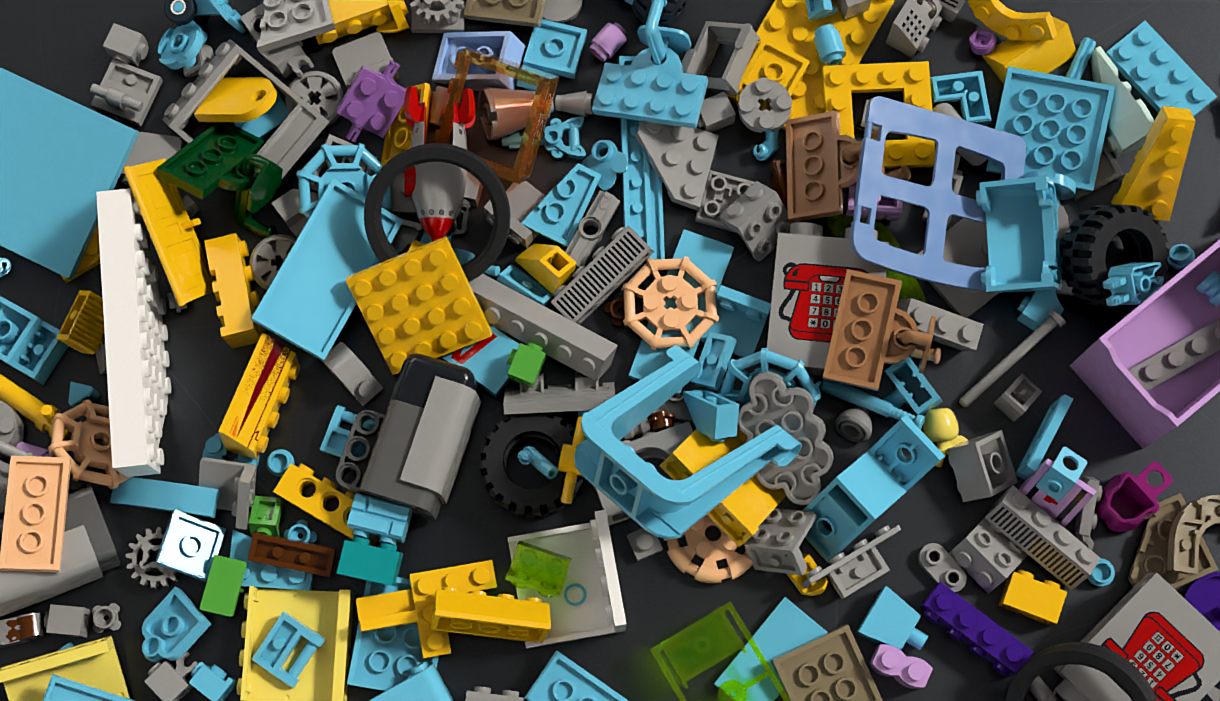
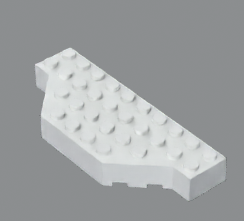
(132, 336)

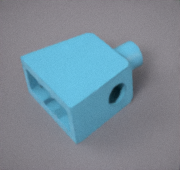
(891, 622)

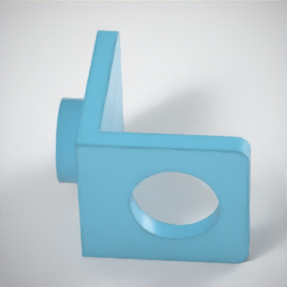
(1058, 478)

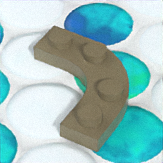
(1187, 533)

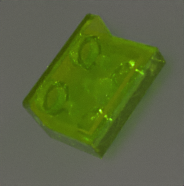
(538, 569)

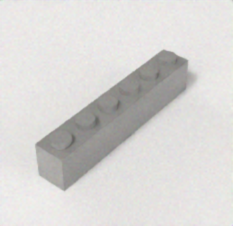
(542, 326)

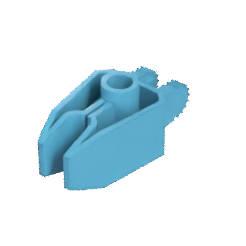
(1132, 283)

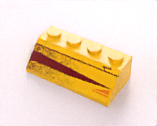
(259, 398)

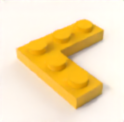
(423, 585)

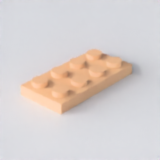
(35, 514)

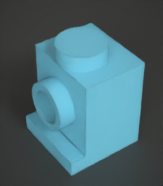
(212, 682)

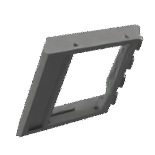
(287, 141)

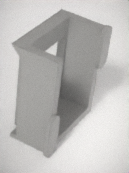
(713, 34)

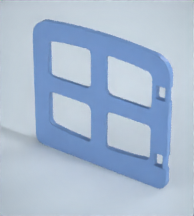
(936, 199)

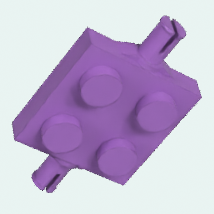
(372, 101)

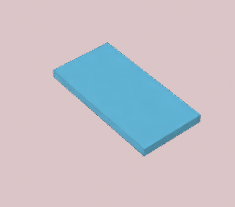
(310, 293)

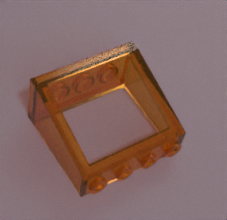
(538, 115)

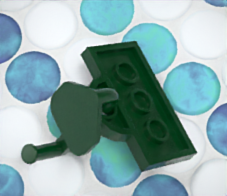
(229, 160)

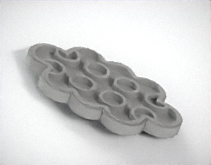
(793, 411)

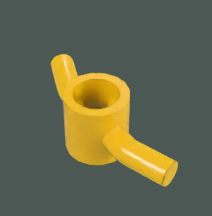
(567, 463)

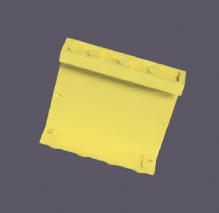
(87, 663)
(328, 668)

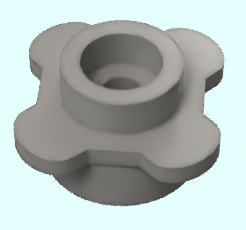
(100, 612)

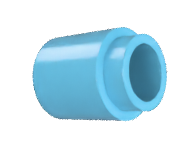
(829, 45)

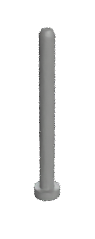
(1054, 320)

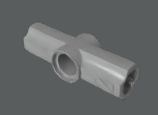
(598, 217)

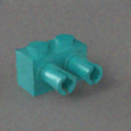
(370, 562)

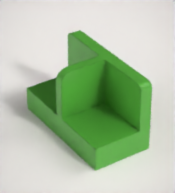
(223, 586)

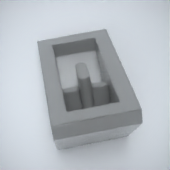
(1017, 397)

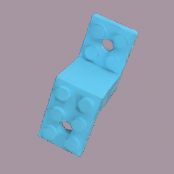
(870, 487)

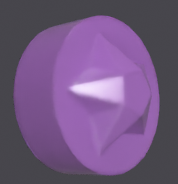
(982, 42)

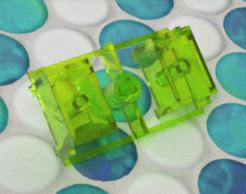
(705, 646)

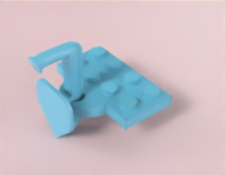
(652, 90)

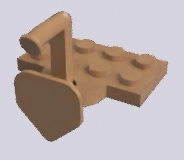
(822, 165)
(867, 332)

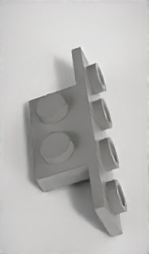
(856, 569)

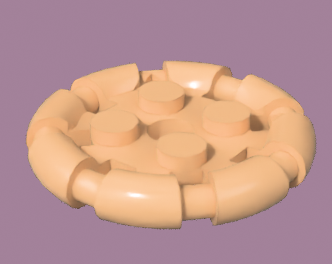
(709, 551)

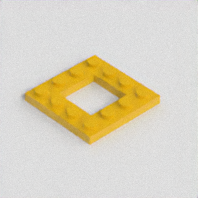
(909, 77)

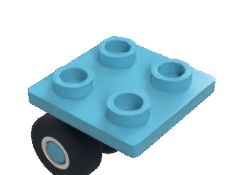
(184, 11)

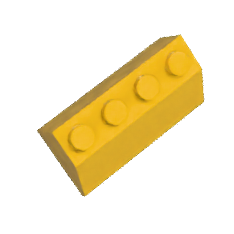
(490, 615)

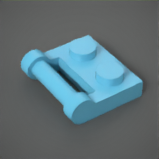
(336, 437)
(281, 643)

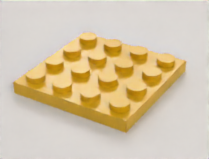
(419, 304)

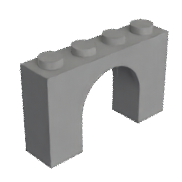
(650, 445)

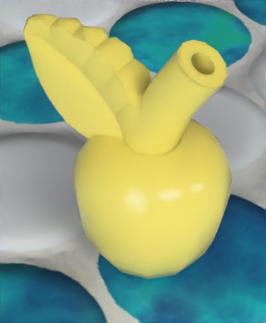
(943, 428)

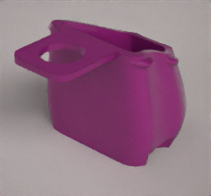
(1130, 499)

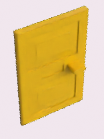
(171, 232)

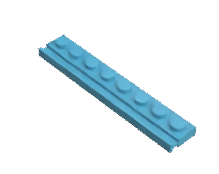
(641, 187)

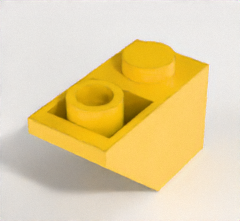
(547, 265)

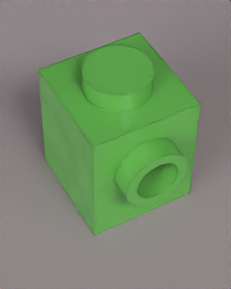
(526, 364)

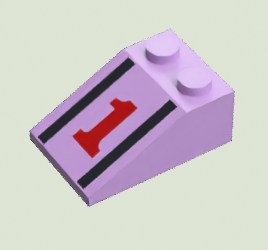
(1063, 510)

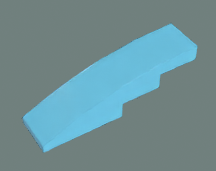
(166, 496)

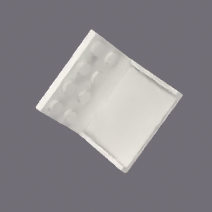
(591, 567)

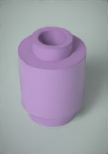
(608, 41)

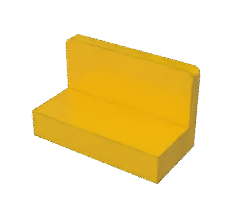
(386, 610)

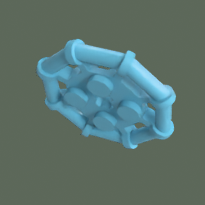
(343, 172)
(737, 367)

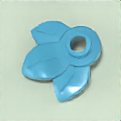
(607, 165)

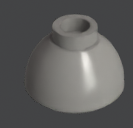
(854, 424)

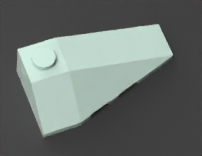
(1128, 118)

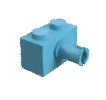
(911, 388)

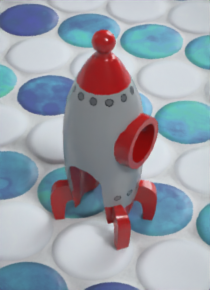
(437, 186)

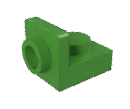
(266, 515)

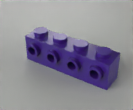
(976, 629)

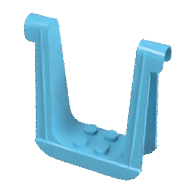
(635, 486)

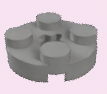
(765, 120)

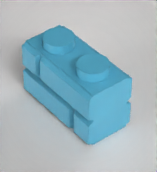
(379, 519)

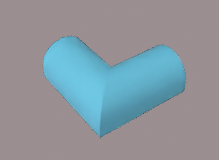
(963, 88)

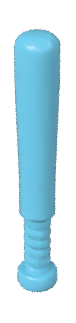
(867, 401)

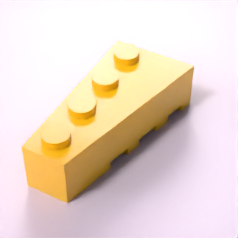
(1159, 164)
(233, 290)

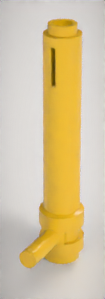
(30, 407)

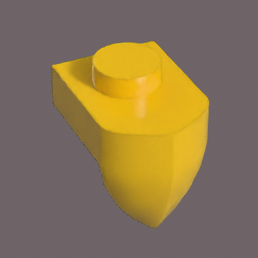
(399, 21)
(814, 589)

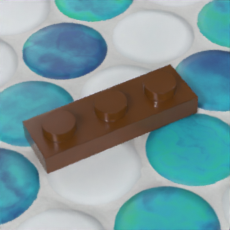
(292, 554)

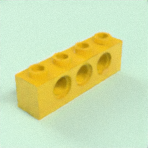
(291, 489)

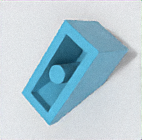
(712, 414)

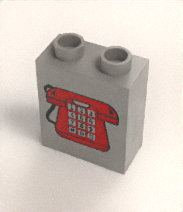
(808, 293)
(1160, 637)

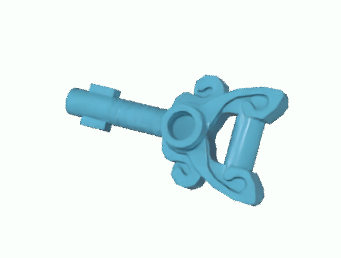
(553, 139)

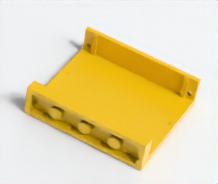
(745, 507)

